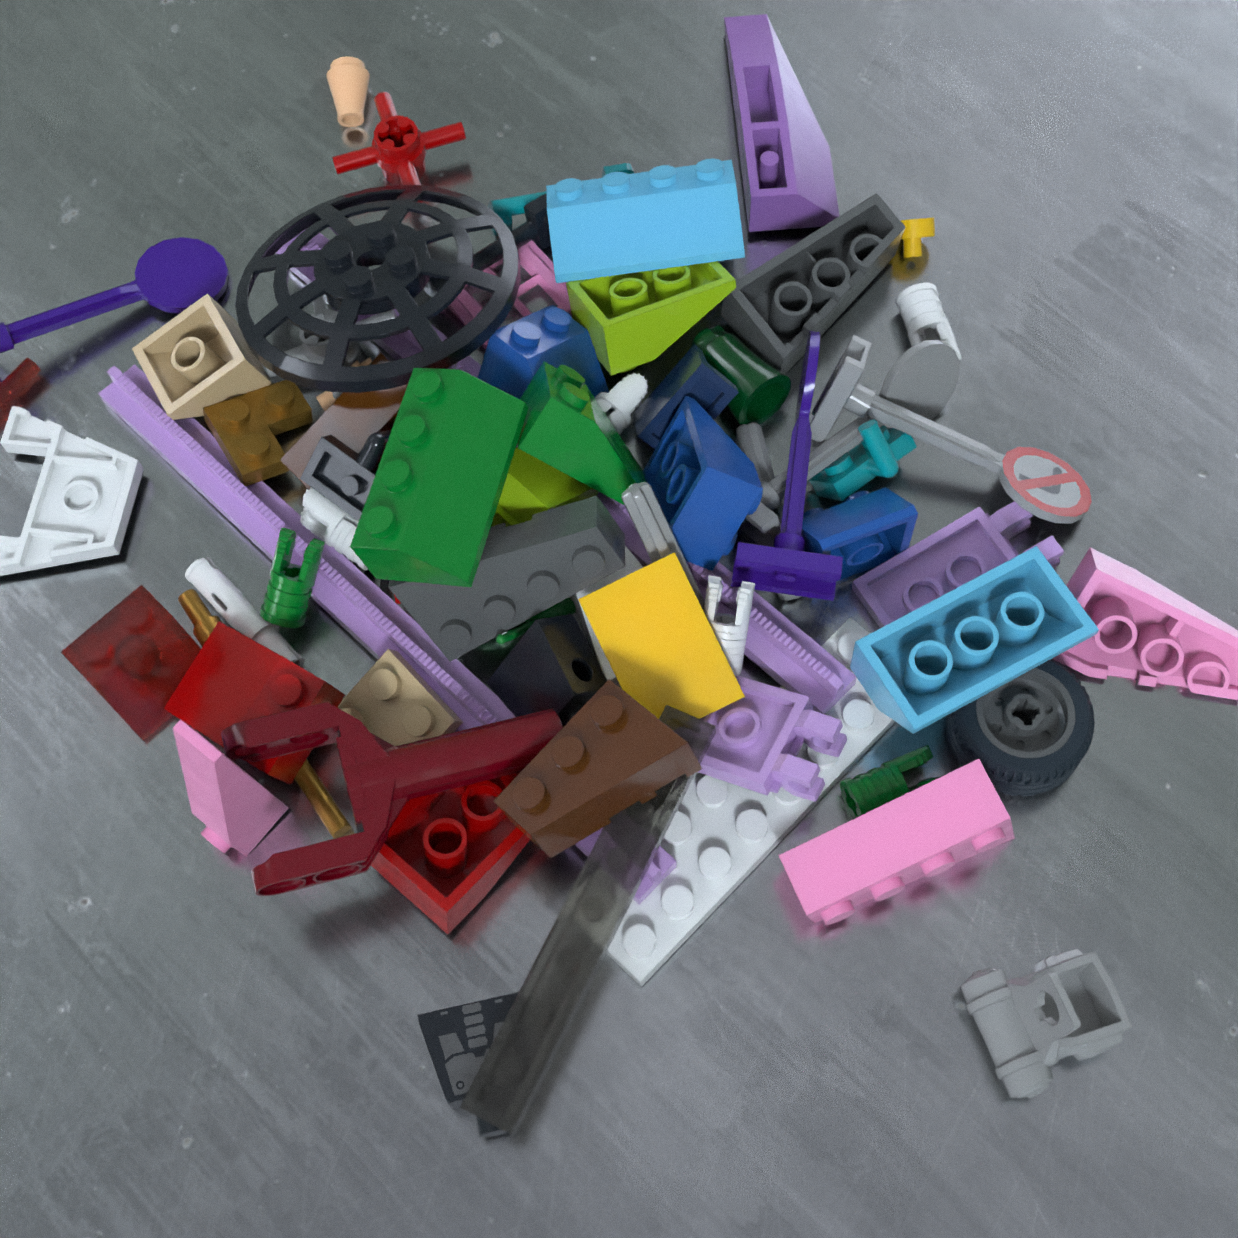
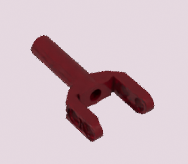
(378, 778)

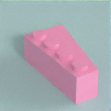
(898, 844)

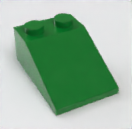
(574, 433)

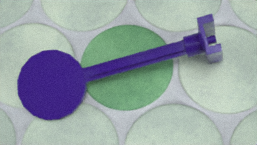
(166, 276)
(786, 565)

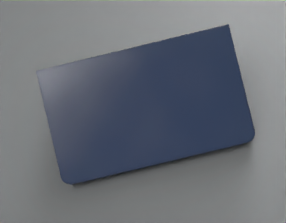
(688, 378)

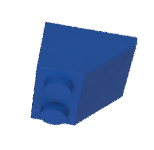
(548, 336)
(861, 530)

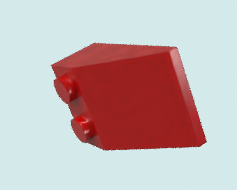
(242, 681)
(450, 850)

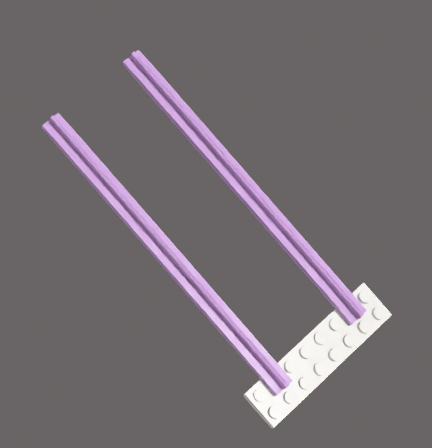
(719, 826)

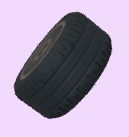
(1026, 730)

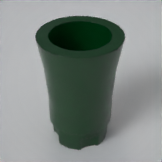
(759, 385)

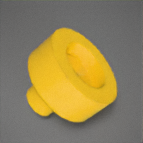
(913, 233)

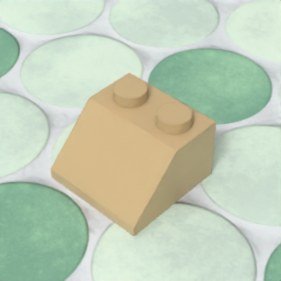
(199, 360)

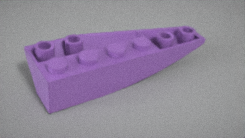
(779, 139)

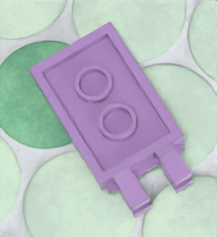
(946, 562)
(761, 740)

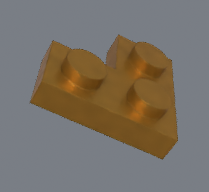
(248, 427)

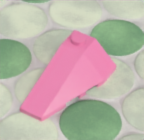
(1149, 632)
(224, 795)

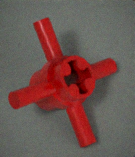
(398, 146)

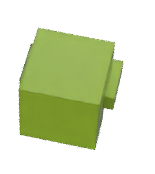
(535, 488)

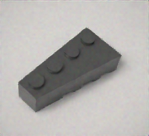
(811, 282)
(518, 575)

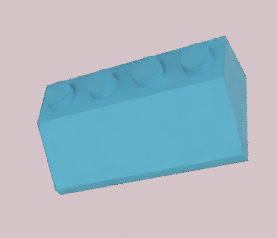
(644, 220)
(970, 641)

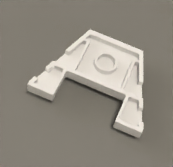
(78, 499)

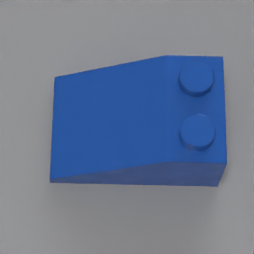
(702, 484)

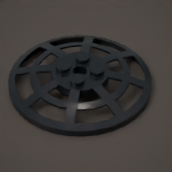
(355, 290)

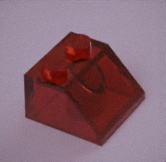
(135, 659)

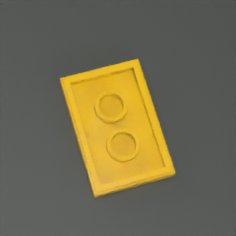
(661, 641)

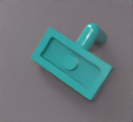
(871, 458)

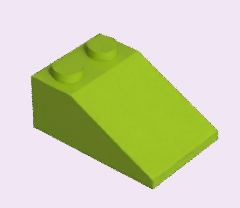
(645, 312)

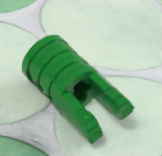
(290, 583)
(883, 783)

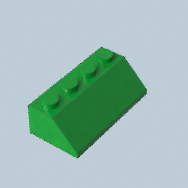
(439, 479)

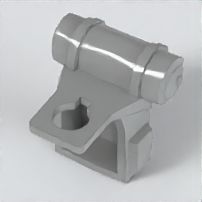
(1044, 1017)

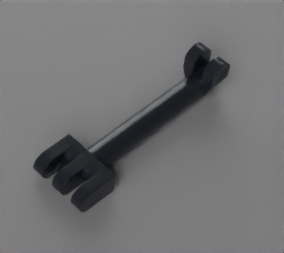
(535, 229)

